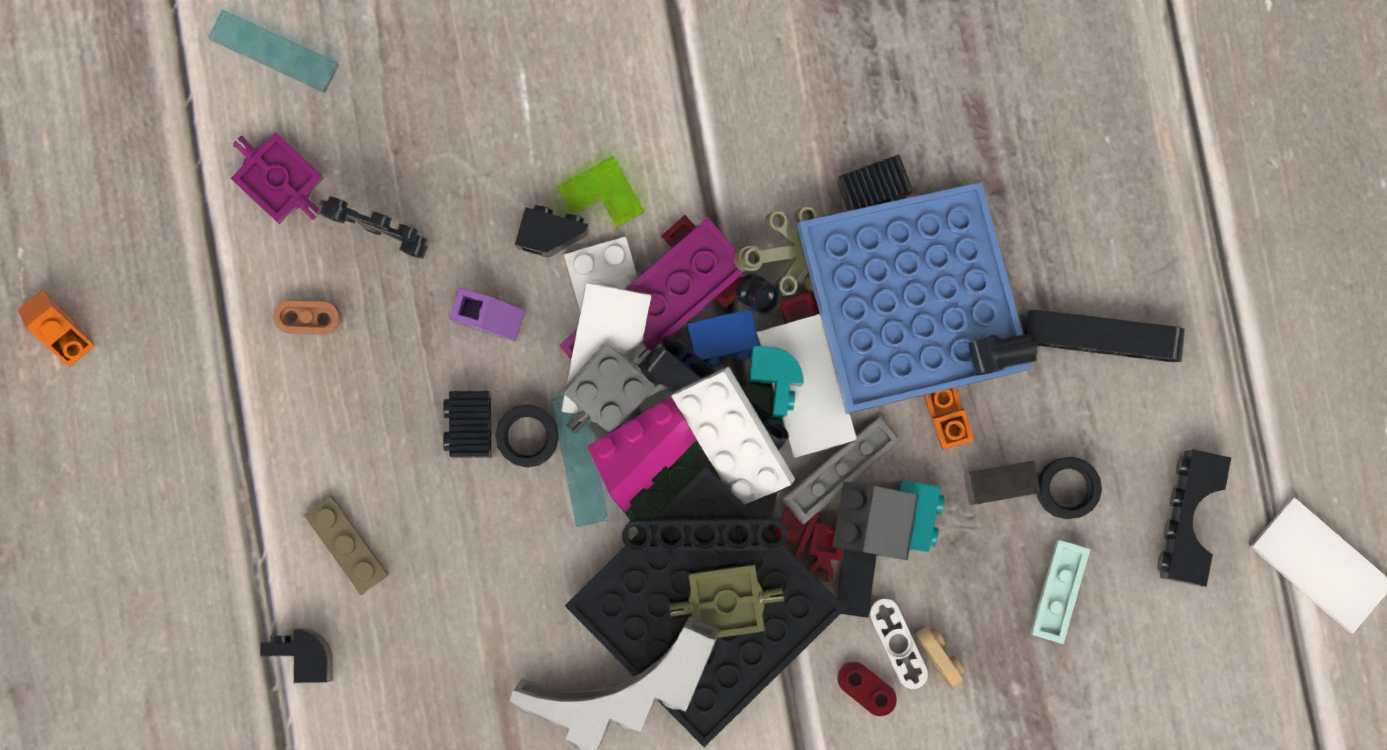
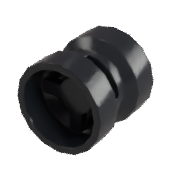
(758, 294)

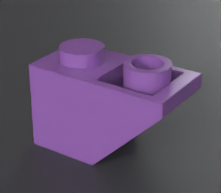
(486, 314)

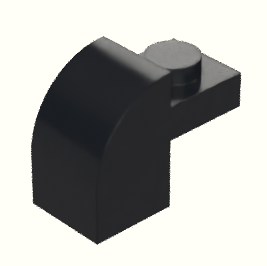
(311, 655)

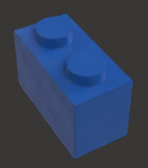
(723, 337)

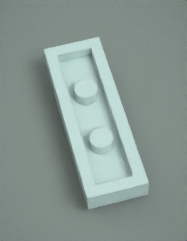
(1060, 591)

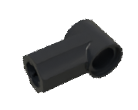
(995, 354)

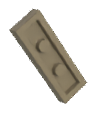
(346, 545)

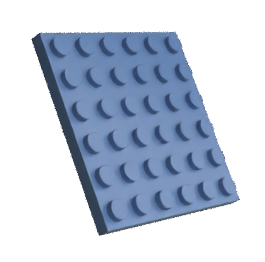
(908, 293)

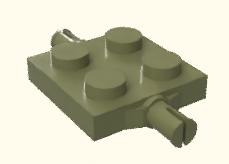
(728, 600)

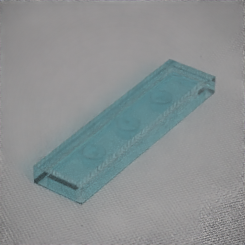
(273, 51)
(580, 469)

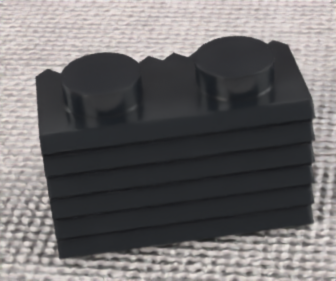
(875, 184)
(468, 424)

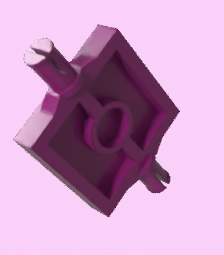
(277, 178)

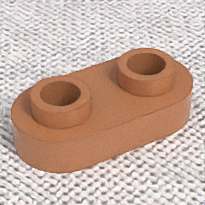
(307, 317)

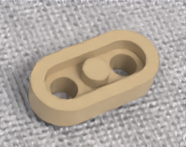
(948, 667)

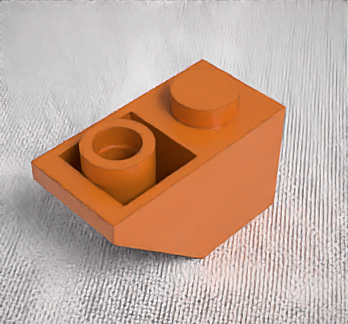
(55, 328)

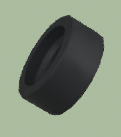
(503, 430)
(1093, 484)

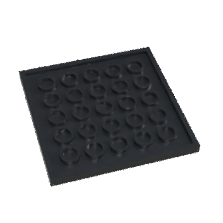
(632, 618)

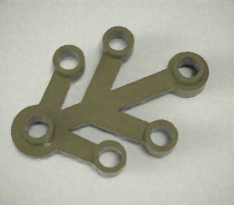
(780, 253)

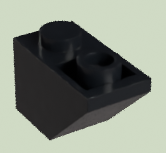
(547, 233)

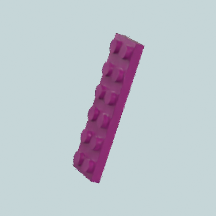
(682, 282)

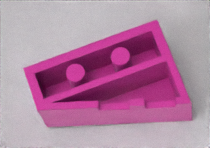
(640, 450)

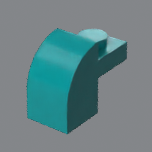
(778, 368)

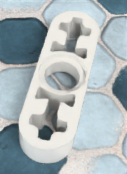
(900, 669)

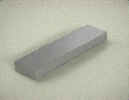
(845, 466)

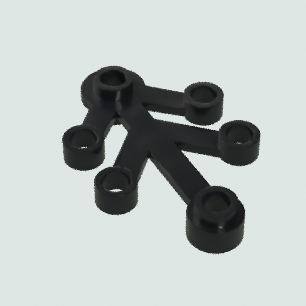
(337, 210)

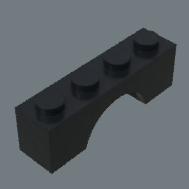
(1184, 556)

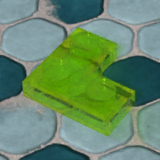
(604, 184)

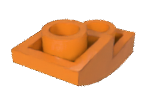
(948, 418)

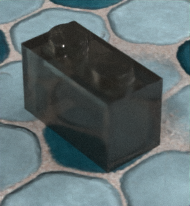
(1001, 483)

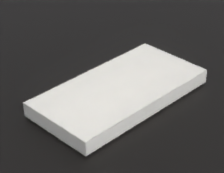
(609, 317)
(818, 410)
(1321, 565)

